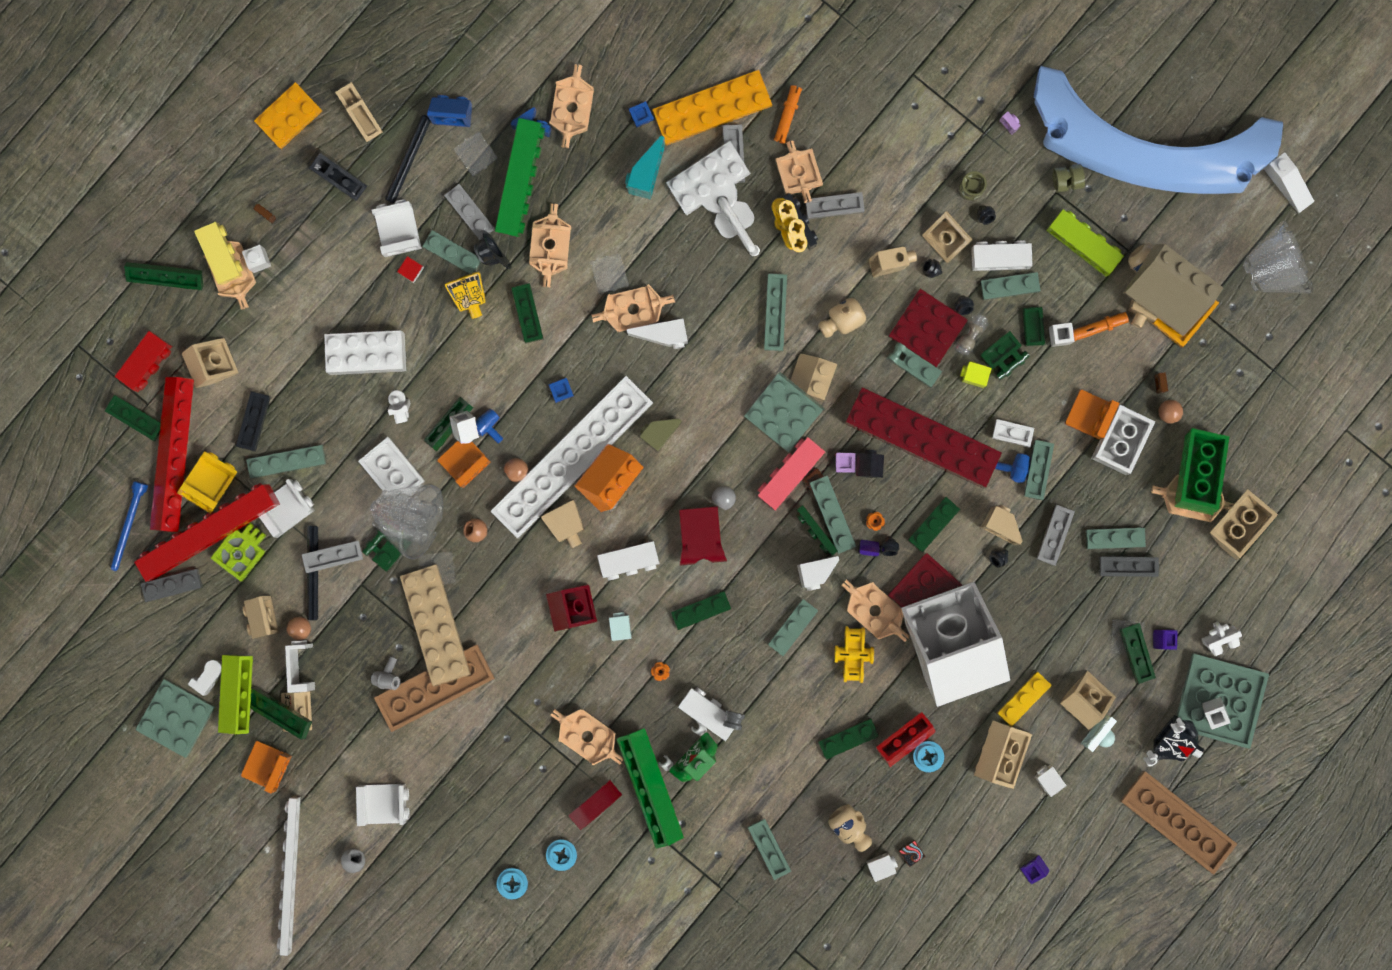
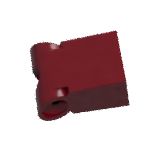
(701, 536)

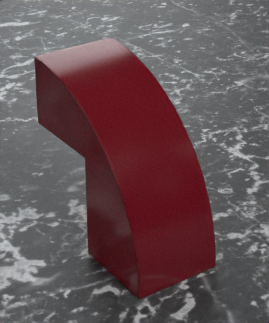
(595, 805)

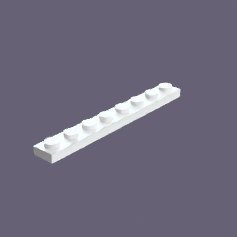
(289, 865)

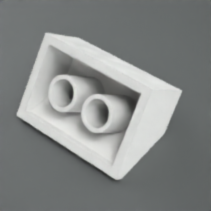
(816, 572)

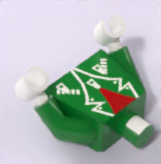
(696, 759)

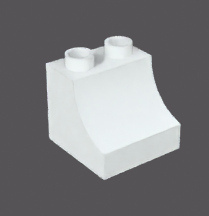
(956, 643)

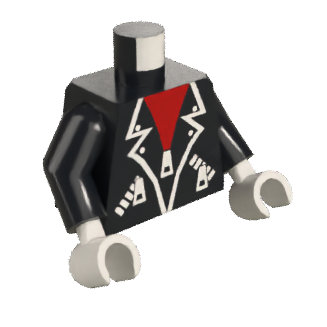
(1175, 742)

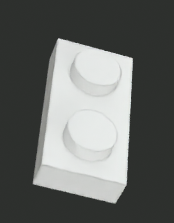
(1013, 433)

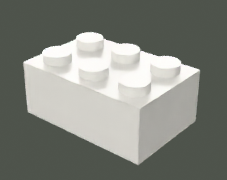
(1123, 440)

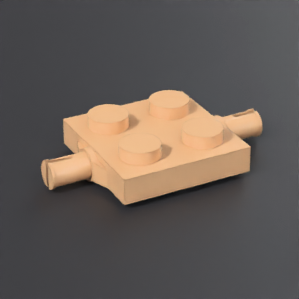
(799, 171)

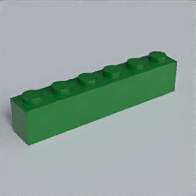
(519, 177)
(650, 788)

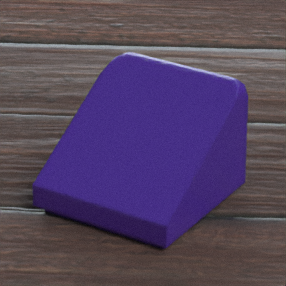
(869, 548)
(1165, 639)
(1035, 869)

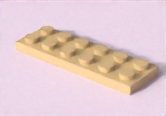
(435, 625)

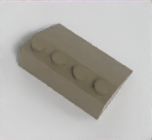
(1172, 289)

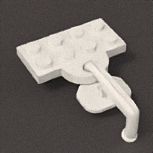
(708, 184)

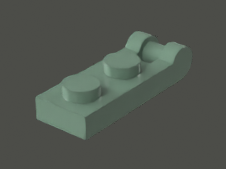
(914, 365)

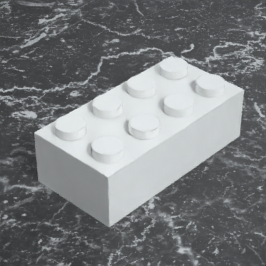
(365, 352)

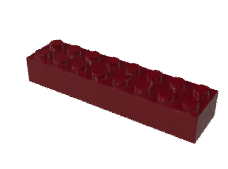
(923, 438)

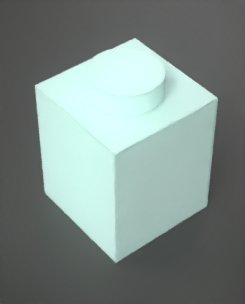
(620, 626)

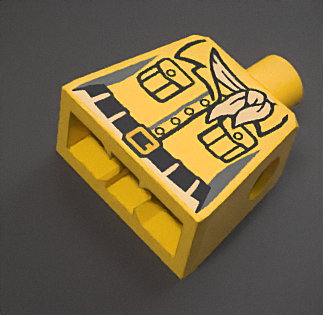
(467, 293)

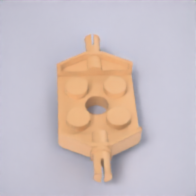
(571, 91)
(550, 260)
(239, 287)
(617, 307)
(1169, 496)
(890, 615)
(571, 735)

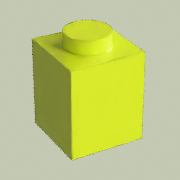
(975, 374)

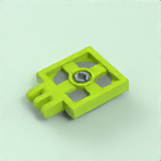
(240, 552)

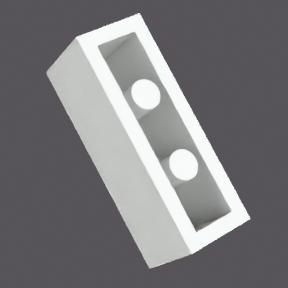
(1001, 256)
(628, 560)
(706, 712)

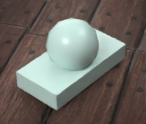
(1100, 734)

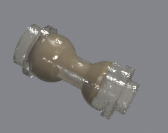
(967, 342)

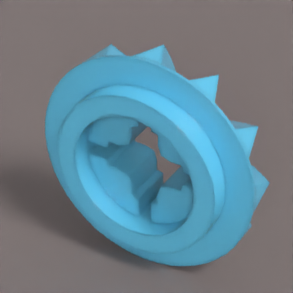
(937, 759)
(552, 857)
(506, 890)

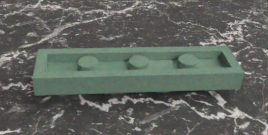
(775, 312)
(286, 461)
(832, 514)

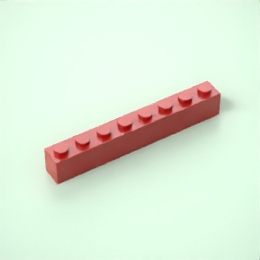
(171, 454)
(207, 532)

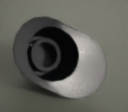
(489, 252)

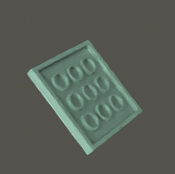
(1240, 691)

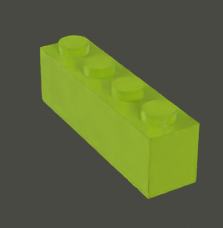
(1085, 243)
(235, 694)

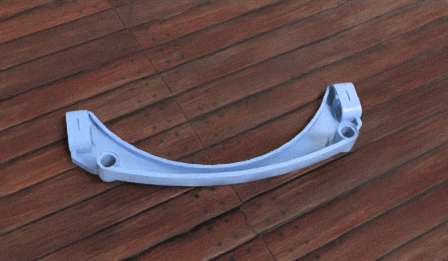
(1092, 142)

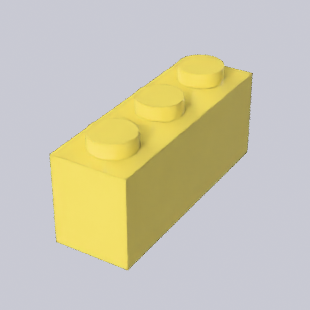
(219, 253)

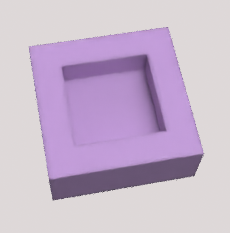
(1010, 122)
(845, 462)

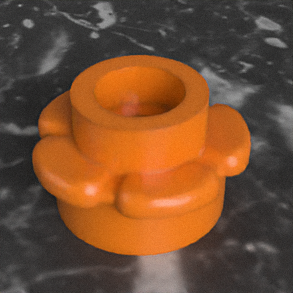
(875, 526)
(665, 671)

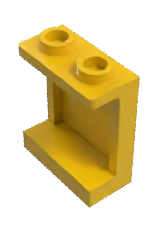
(207, 481)

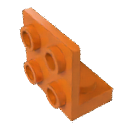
(1091, 414)
(464, 462)
(266, 766)

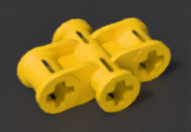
(789, 224)
(854, 647)

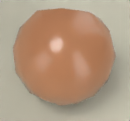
(1170, 411)
(516, 469)
(475, 530)
(298, 628)

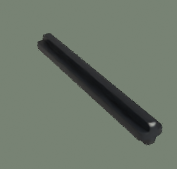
(407, 159)
(312, 577)

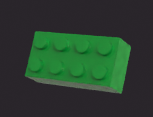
(1202, 471)

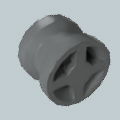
(733, 720)

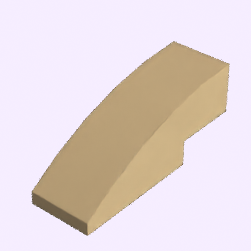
(359, 112)

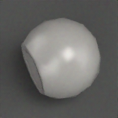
(724, 497)
(353, 860)

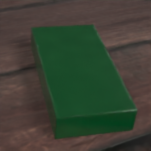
(1033, 326)

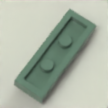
(451, 252)
(1010, 286)
(1038, 470)
(1115, 538)
(793, 627)
(769, 849)

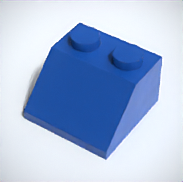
(450, 111)

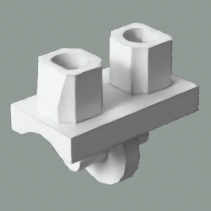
(398, 406)
(1220, 636)

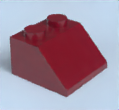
(571, 608)

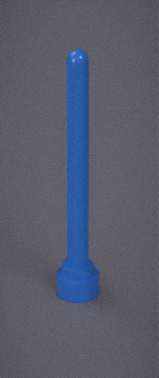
(138, 490)

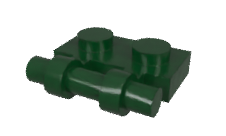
(1000, 351)
(384, 557)

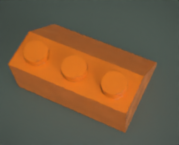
(608, 477)

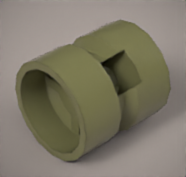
(1068, 178)
(972, 186)

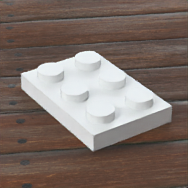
(390, 467)

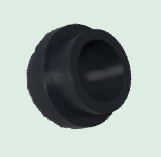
(986, 214)
(932, 268)
(964, 305)
(889, 547)
(999, 557)

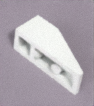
(1289, 182)
(665, 333)

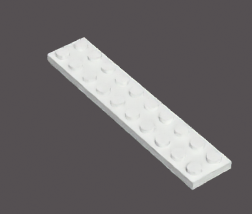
(571, 457)

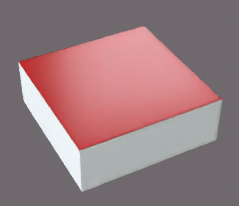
(410, 269)

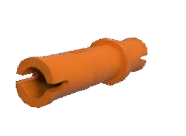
(788, 113)
(1107, 323)

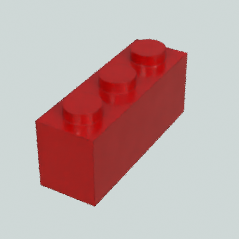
(144, 361)
(905, 739)

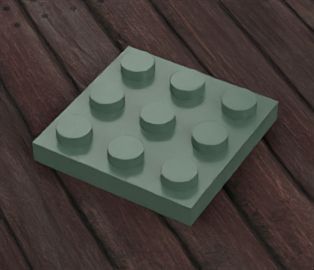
(784, 412)
(175, 718)

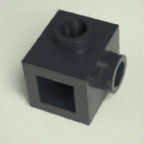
(870, 464)

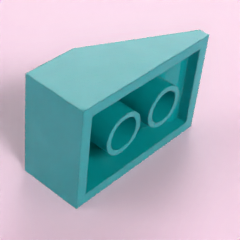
(645, 171)

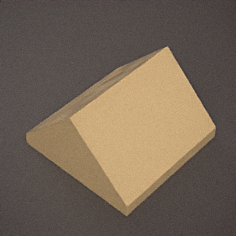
(947, 237)

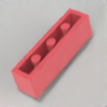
(791, 473)

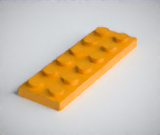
(712, 107)

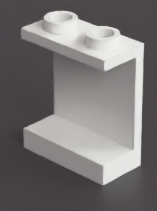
(397, 228)
(292, 509)
(293, 669)
(382, 804)

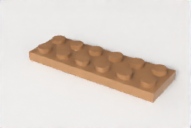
(419, 697)
(1178, 822)

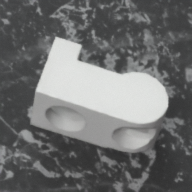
(208, 678)

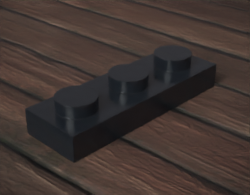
(810, 235)
(253, 421)

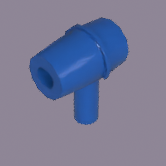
(485, 425)
(1019, 468)

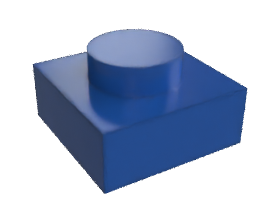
(641, 114)
(561, 390)

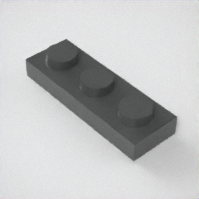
(1129, 566)
(171, 585)

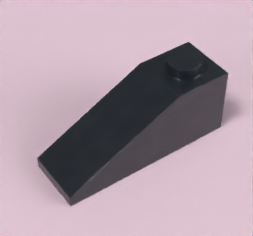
(336, 174)

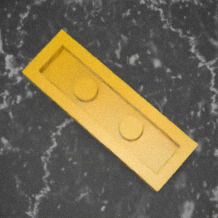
(1024, 699)

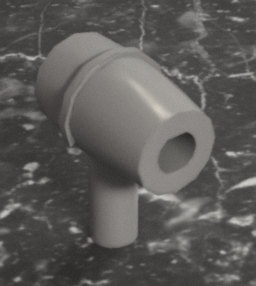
(385, 679)

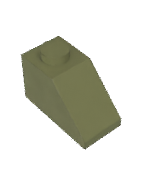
(659, 432)

